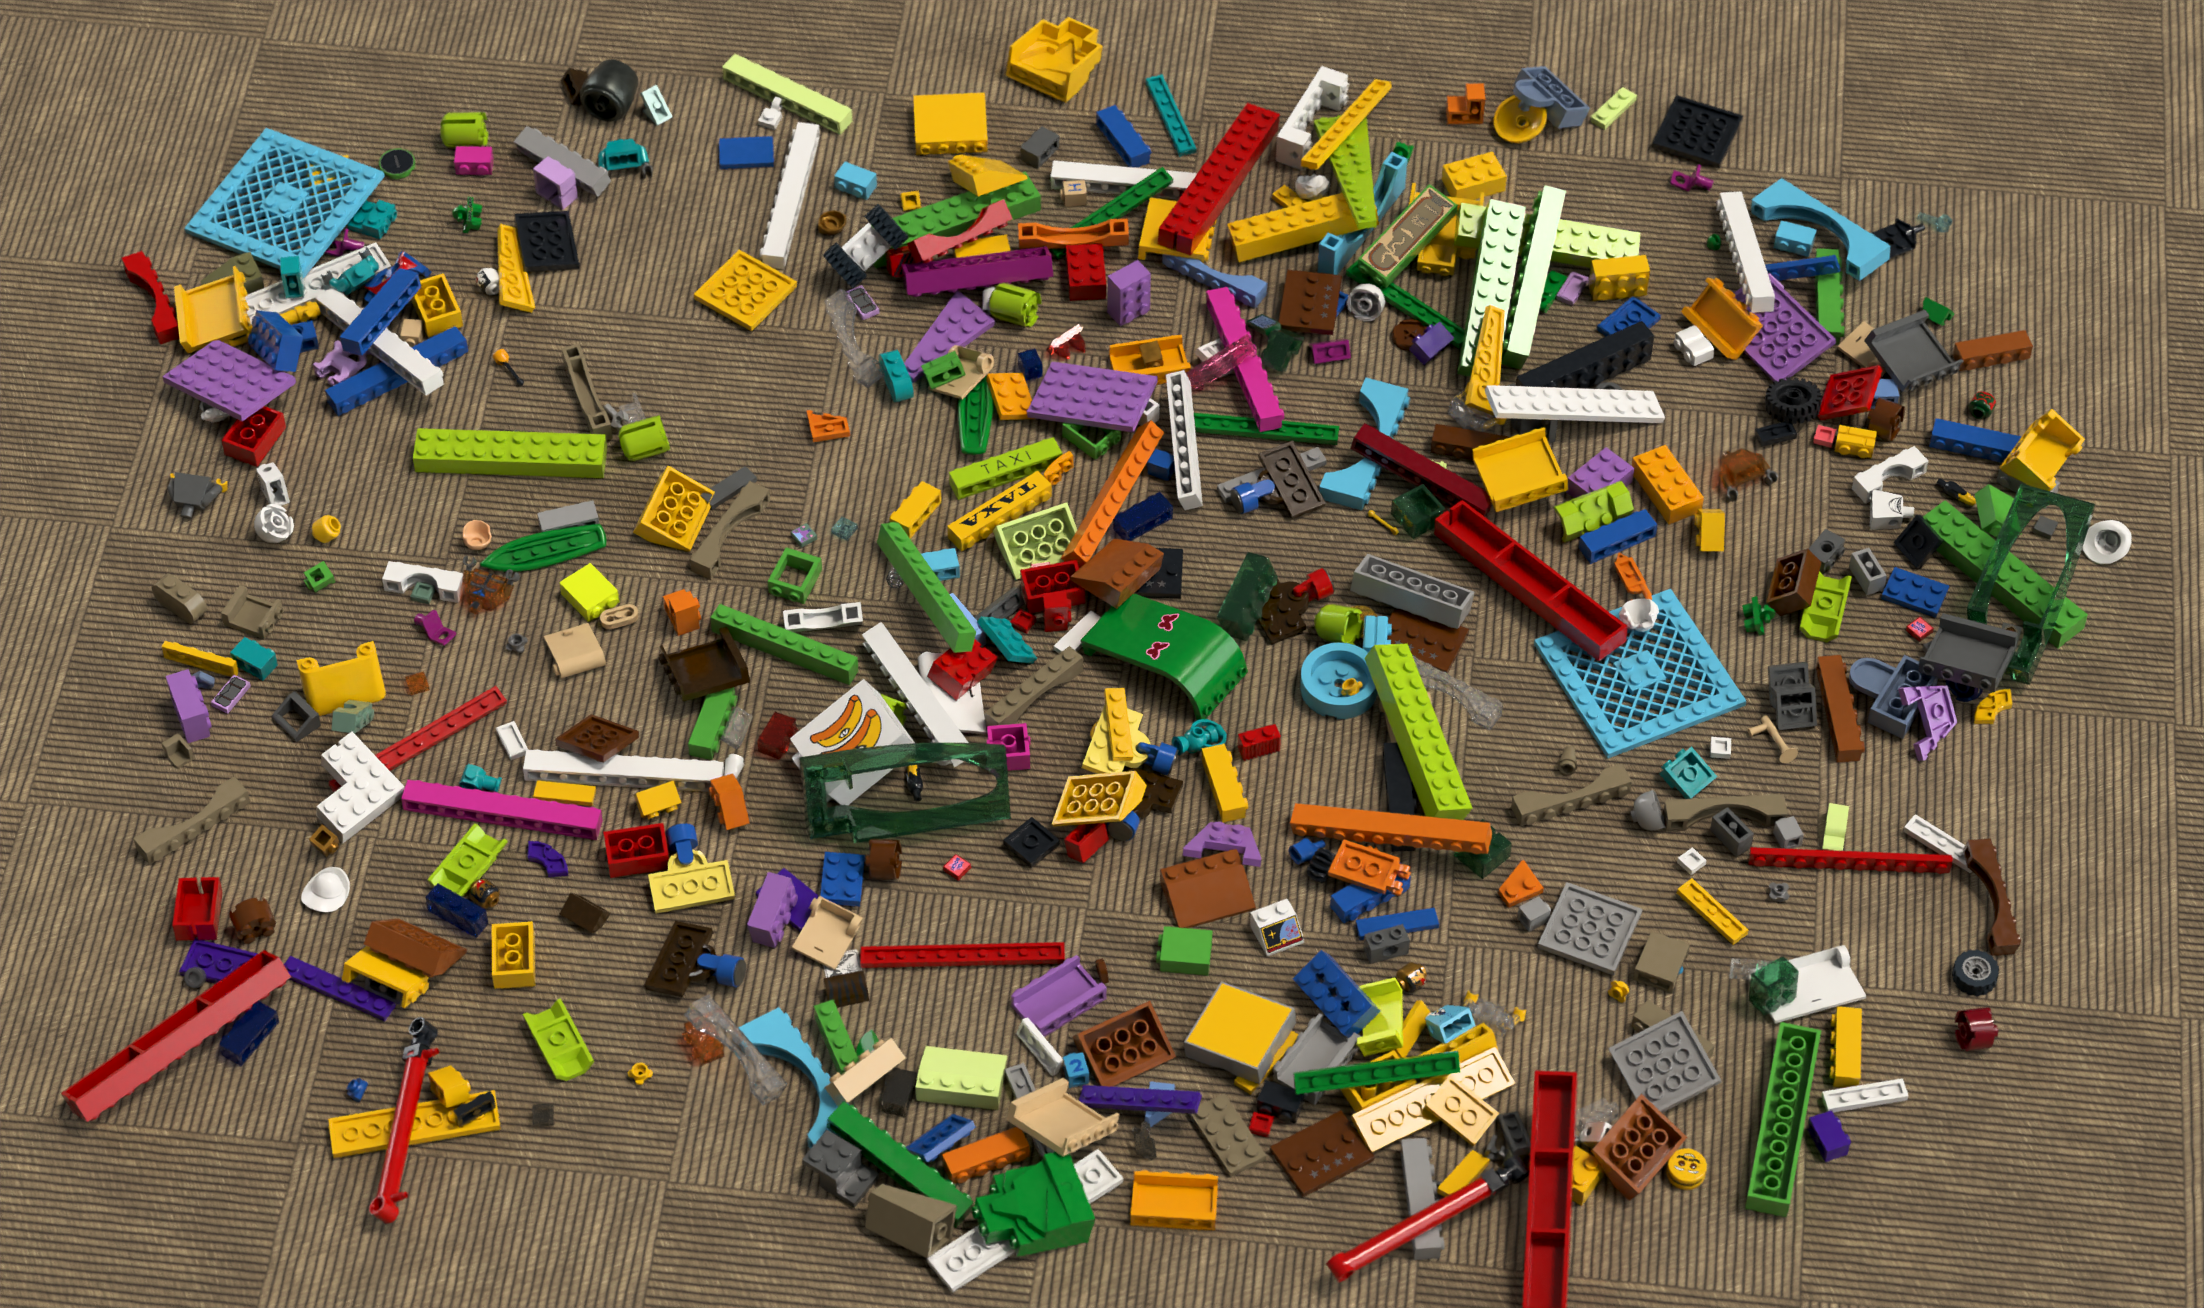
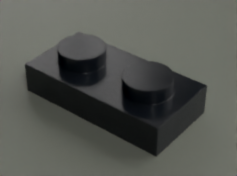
(1775, 433)
(479, 1106)

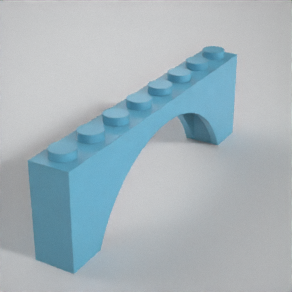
(1787, 201)
(1338, 250)
(1352, 485)
(776, 1037)

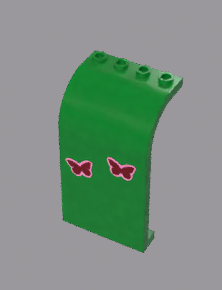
(1173, 644)

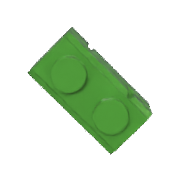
(943, 370)

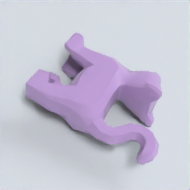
(339, 363)

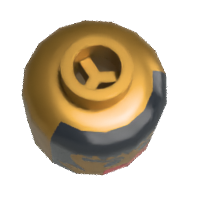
(484, 893)
(1411, 976)

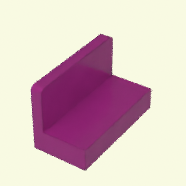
(1330, 350)

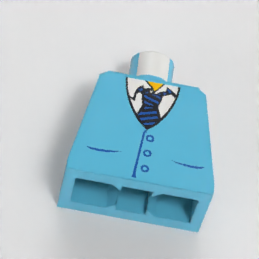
(1449, 1022)

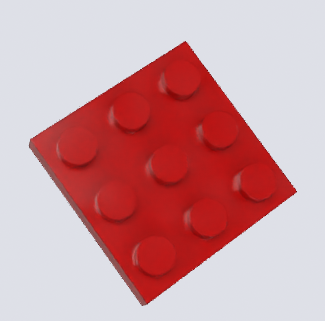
(1849, 392)

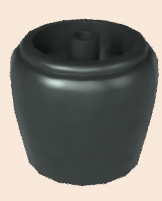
(609, 90)

